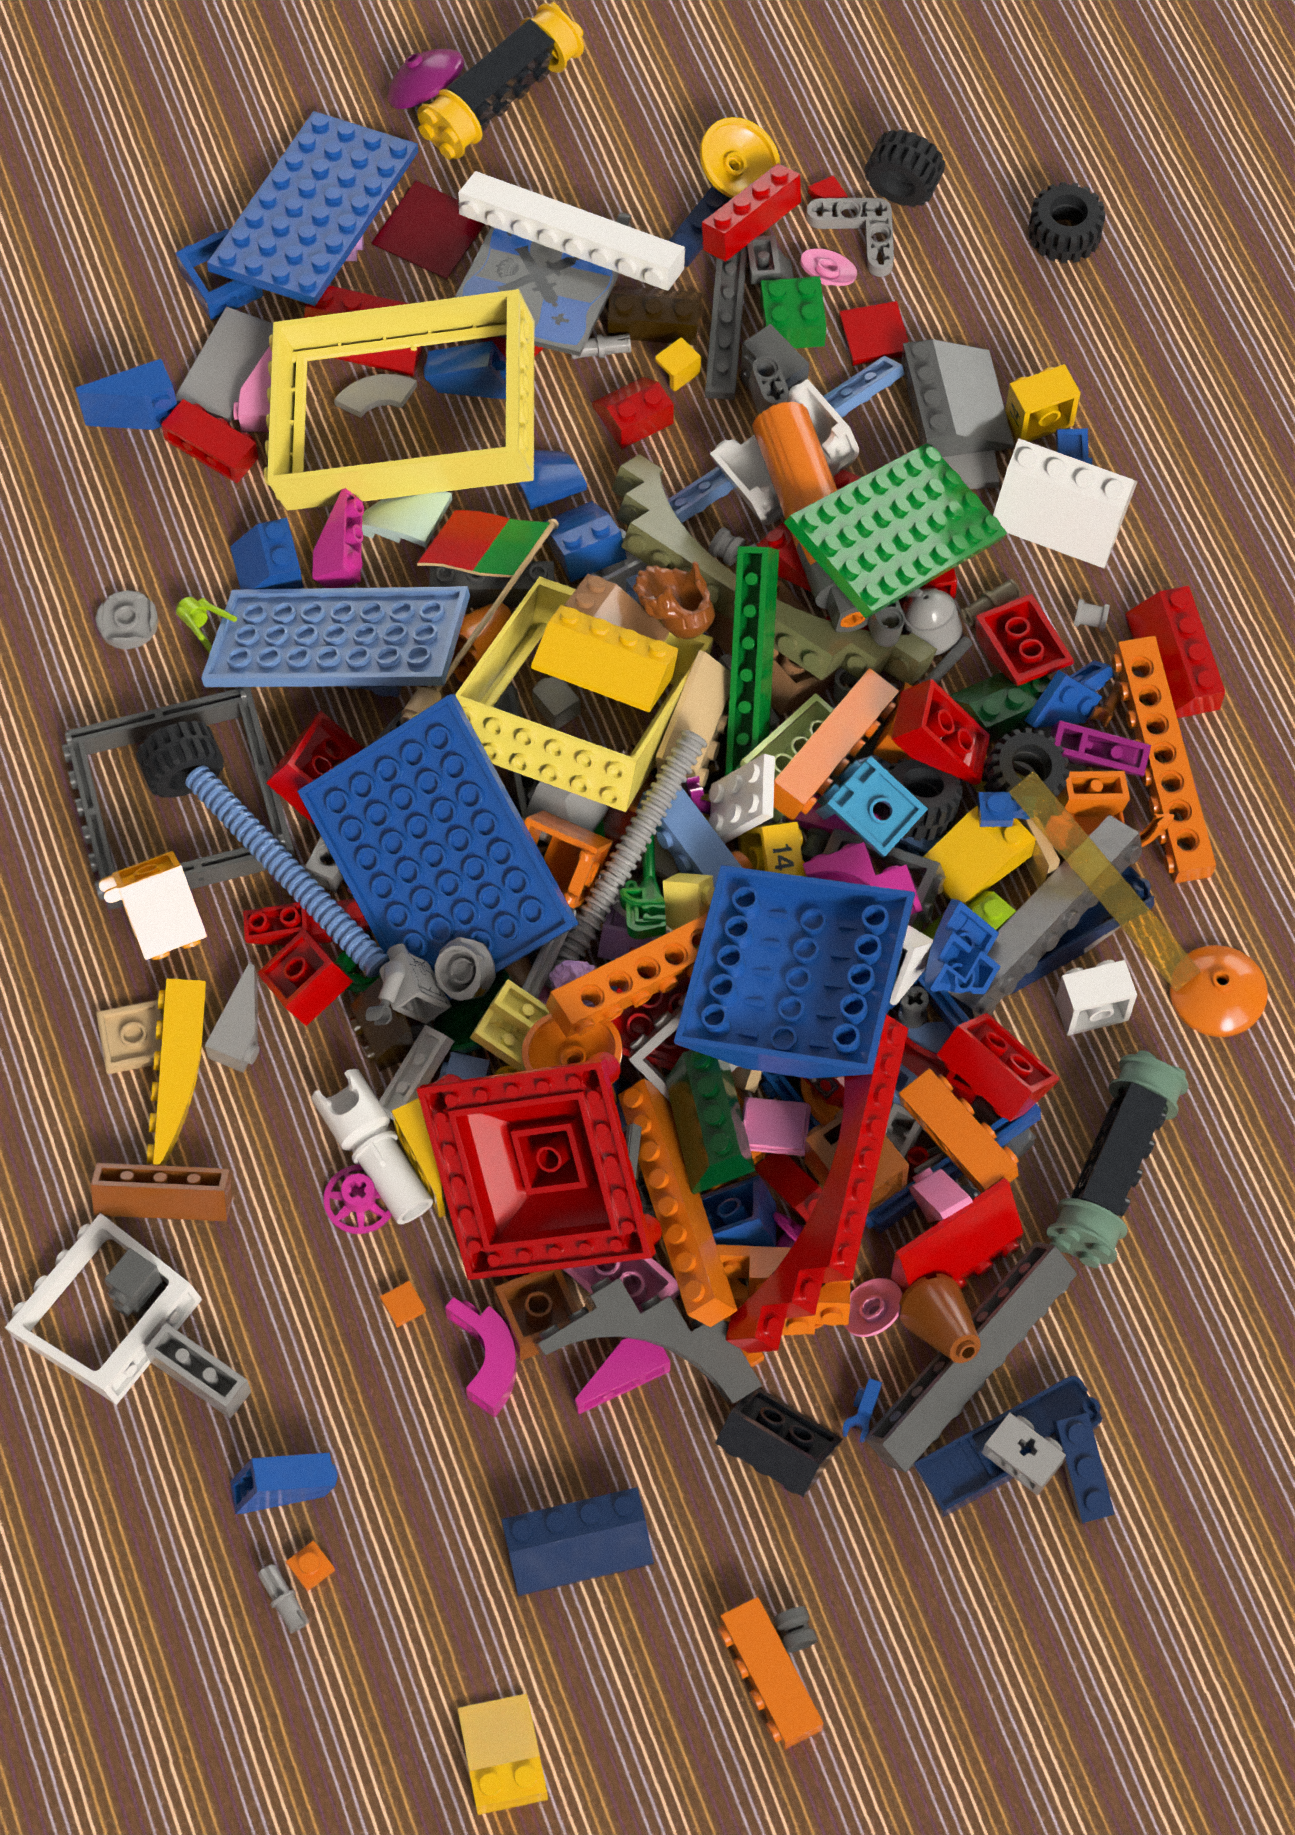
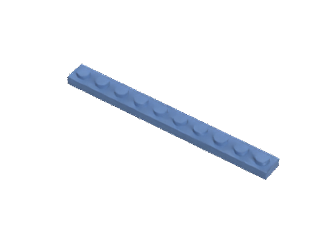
(843, 399)

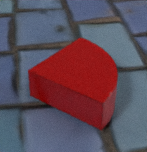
(827, 189)

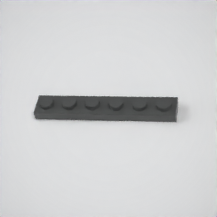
(726, 327)

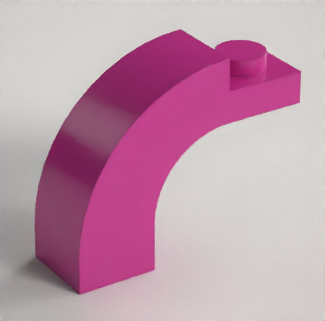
(497, 1376)

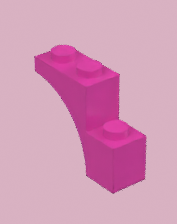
(855, 866)

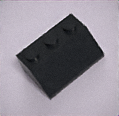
(778, 1441)

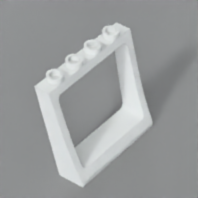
(129, 1358)

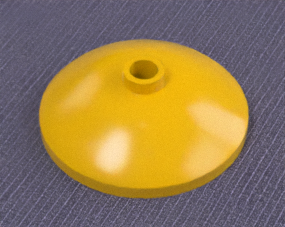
(743, 147)

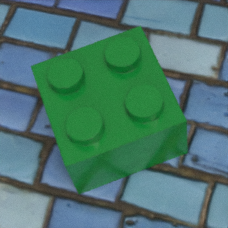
(795, 310)

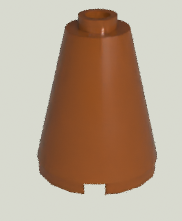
(940, 1317)

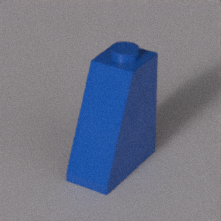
(468, 370)
(282, 1481)

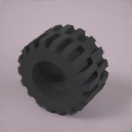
(904, 168)
(1071, 204)
(1030, 749)
(173, 753)
(934, 789)

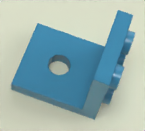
(854, 801)

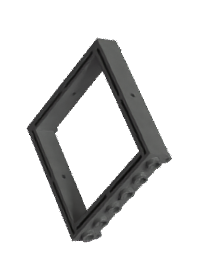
(136, 729)

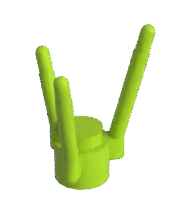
(195, 616)

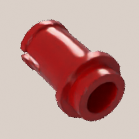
(915, 1157)

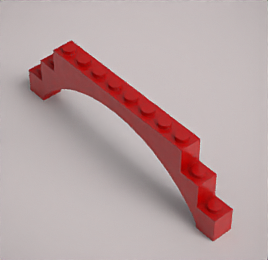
(833, 1234)

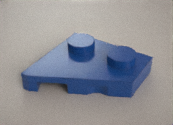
(1064, 701)

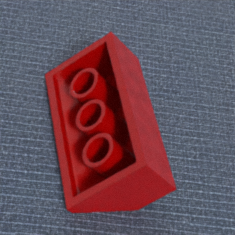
(342, 300)
(1182, 647)

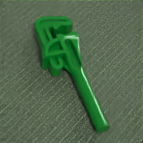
(644, 901)

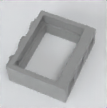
(644, 1045)

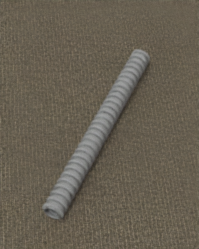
(631, 847)

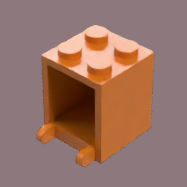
(572, 855)

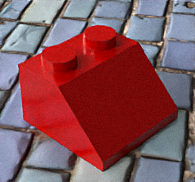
(635, 411)
(304, 977)

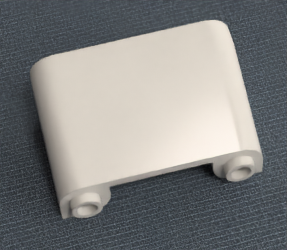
(747, 470)

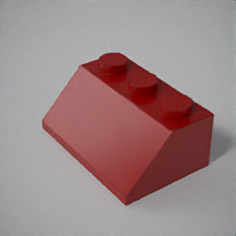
(997, 1066)

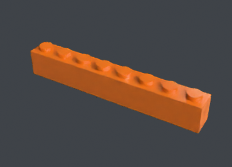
(677, 1209)

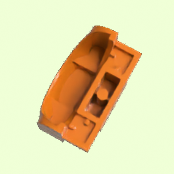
(759, 1263)

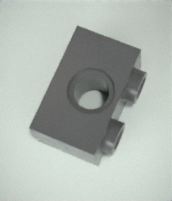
(134, 1284)

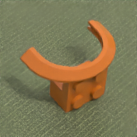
(1097, 794)

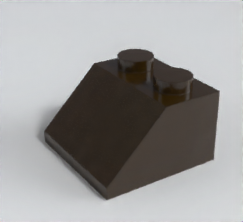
(384, 1043)

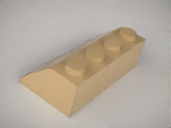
(702, 710)

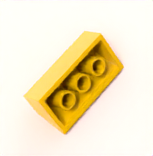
(605, 658)

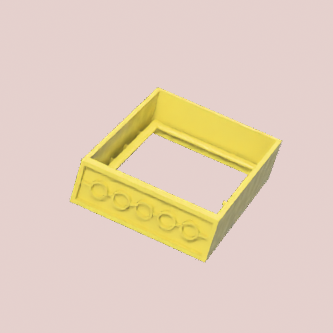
(393, 329)

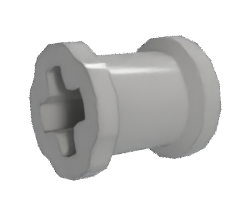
(1091, 615)

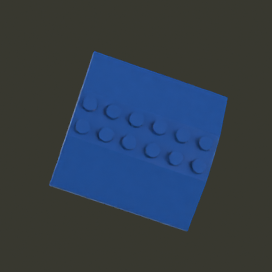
(794, 973)

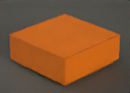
(403, 1304)

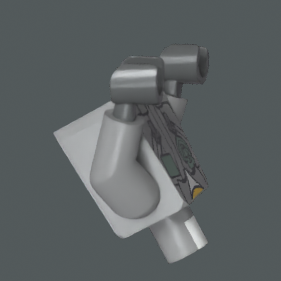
(410, 989)

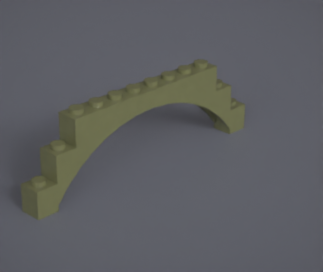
(809, 641)

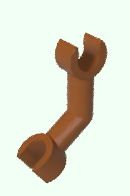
(1105, 712)

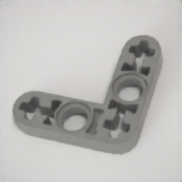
(871, 223)

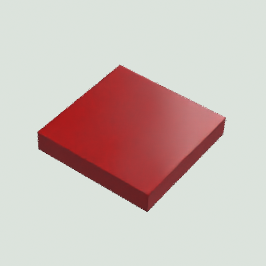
(873, 332)

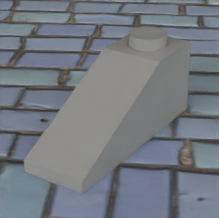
(236, 1032)

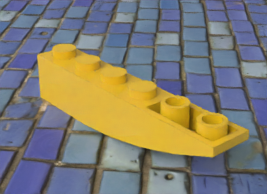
(177, 1062)

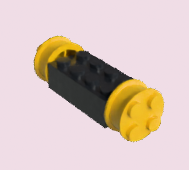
(499, 78)

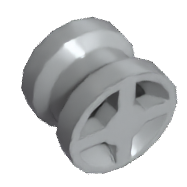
(725, 546)

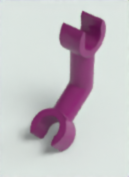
(695, 793)

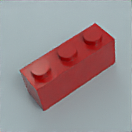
(210, 440)

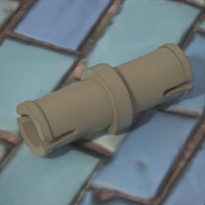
(990, 600)

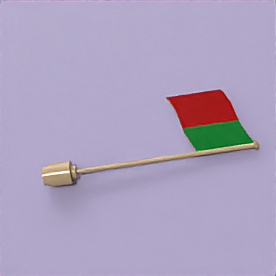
(485, 547)

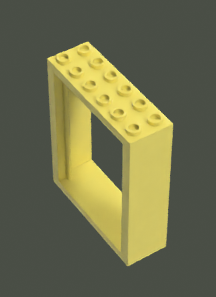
(543, 751)

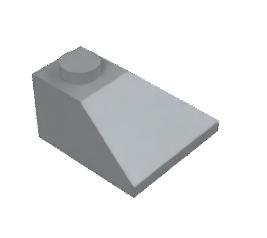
(567, 806)

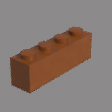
(161, 1192)

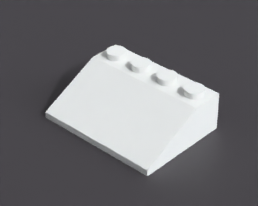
(1063, 503)

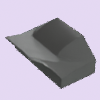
(766, 260)

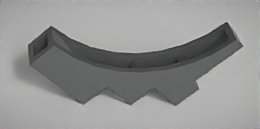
(662, 1325)

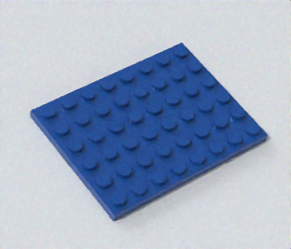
(437, 843)

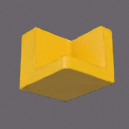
(680, 363)

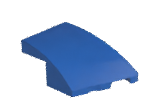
(554, 479)
(960, 951)

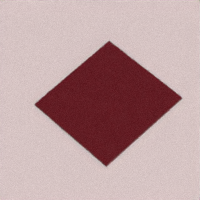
(428, 230)

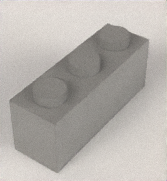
(198, 1370)

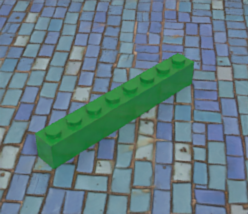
(752, 652)

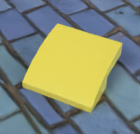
(508, 1022)

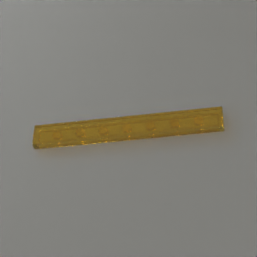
(1104, 881)

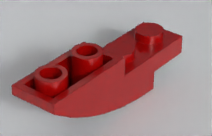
(283, 922)

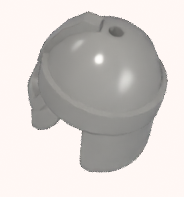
(933, 618)

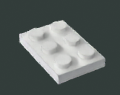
(743, 798)

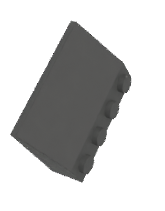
(955, 397)

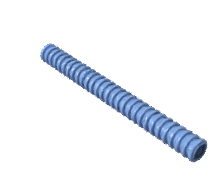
(287, 871)

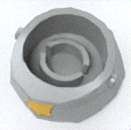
(465, 969)

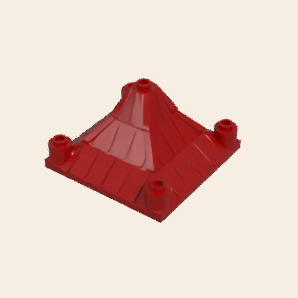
(537, 1169)

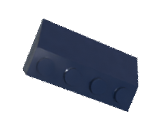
(577, 1541)

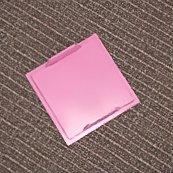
(776, 1125)

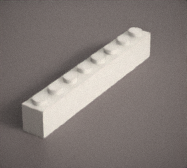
(571, 230)

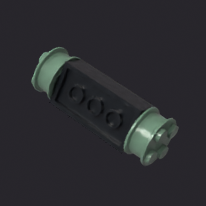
(1141, 1103)

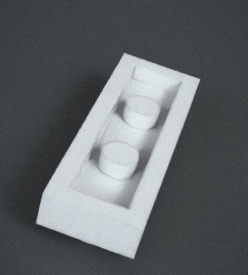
(416, 1069)

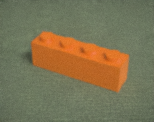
(957, 1132)
(770, 1673)

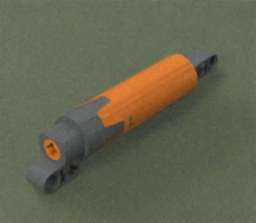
(799, 479)

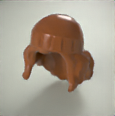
(676, 599)

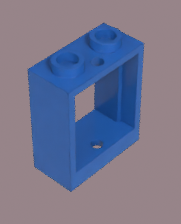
(214, 302)

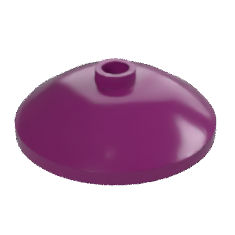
(424, 77)

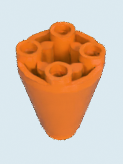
(482, 642)

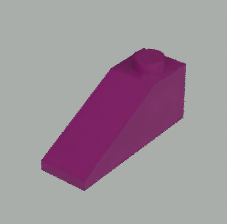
(1100, 749)

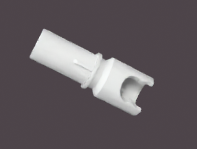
(362, 1127)

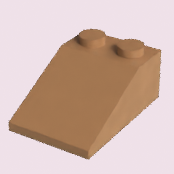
(613, 604)

